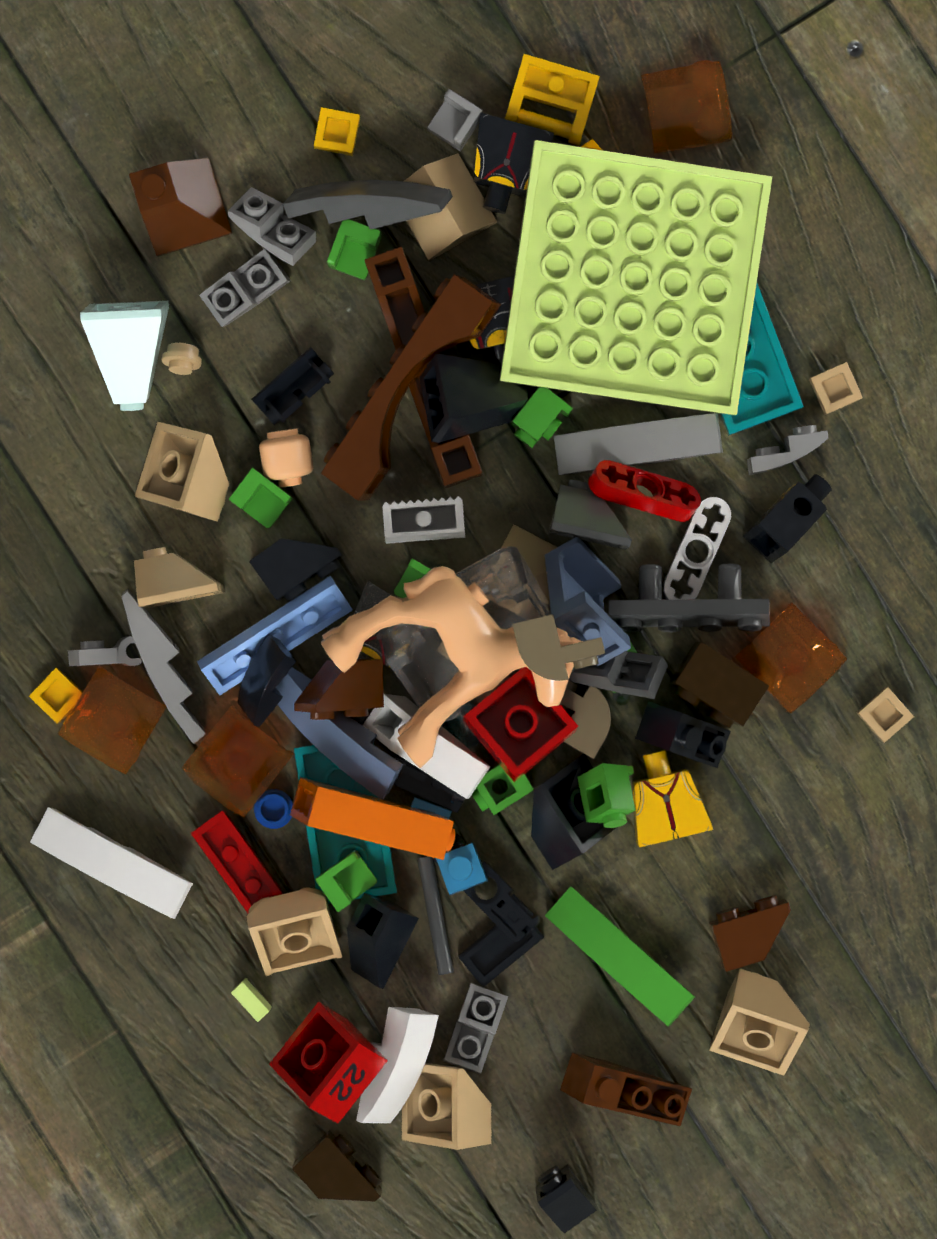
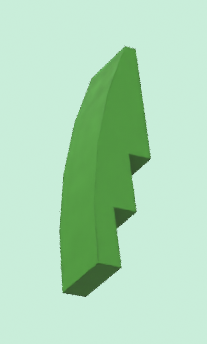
(619, 956)

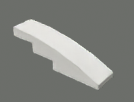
(111, 863)

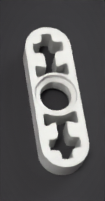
(717, 528)

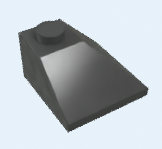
(586, 516)

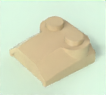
(293, 930)

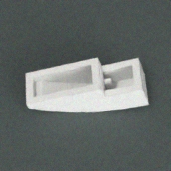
(406, 1047)

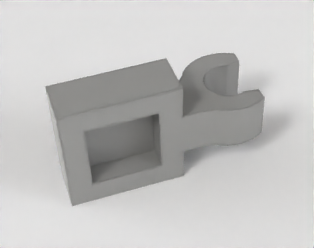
(96, 654)

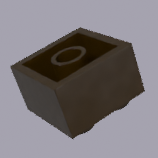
(718, 684)

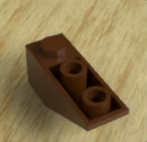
(624, 1090)

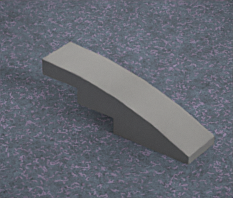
(639, 443)
(156, 651)

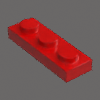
(235, 860)

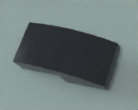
(258, 689)

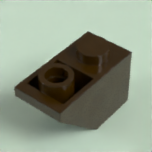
(335, 1173)

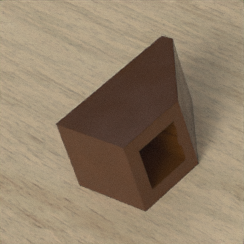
(349, 692)
(749, 934)

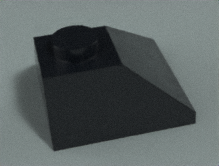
(560, 819)

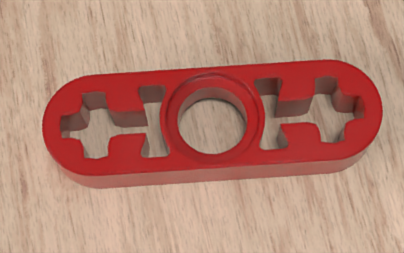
(619, 485)

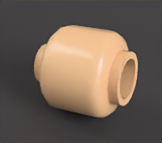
(286, 457)

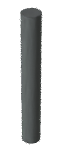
(435, 915)

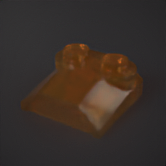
(688, 106)
(791, 658)
(111, 720)
(236, 762)

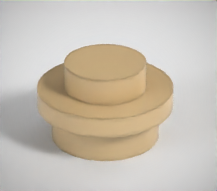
(181, 358)

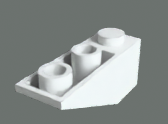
(451, 761)

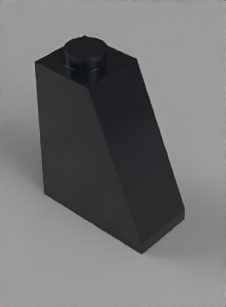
(467, 397)

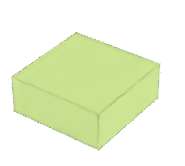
(251, 999)

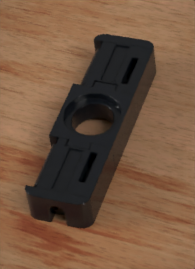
(503, 909)

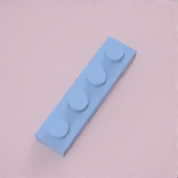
(290, 624)

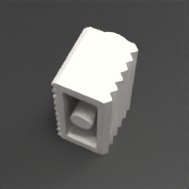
(423, 520)

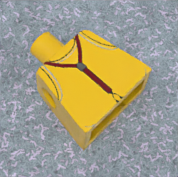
(666, 803)

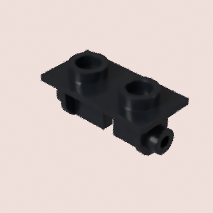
(287, 390)
(427, 787)

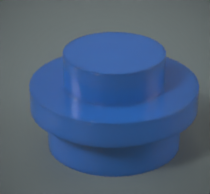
(273, 809)

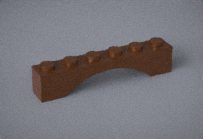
(401, 308)
(364, 454)

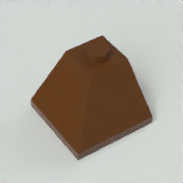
(180, 204)

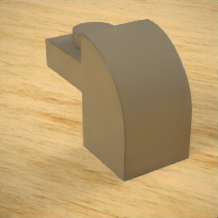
(542, 651)
(591, 715)

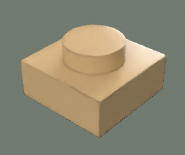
(835, 388)
(885, 714)

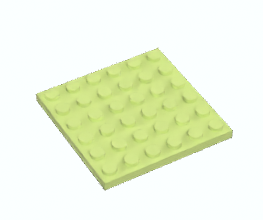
(635, 278)

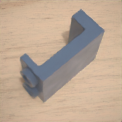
(576, 594)

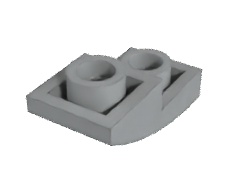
(266, 224)
(245, 287)
(796, 446)
(475, 1028)

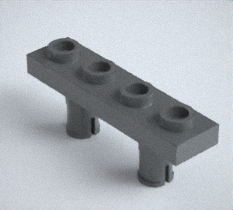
(705, 614)

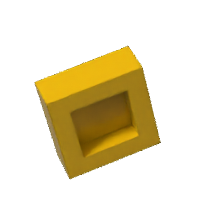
(336, 131)
(56, 695)

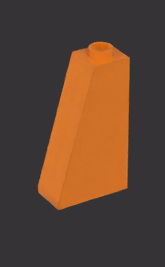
(372, 819)

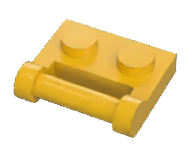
(556, 87)

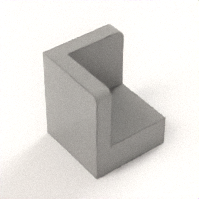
(455, 120)

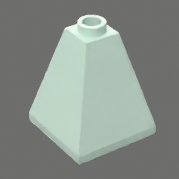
(126, 347)

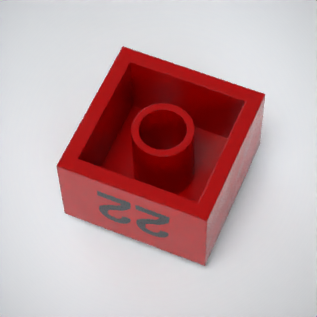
(518, 726)
(328, 1062)

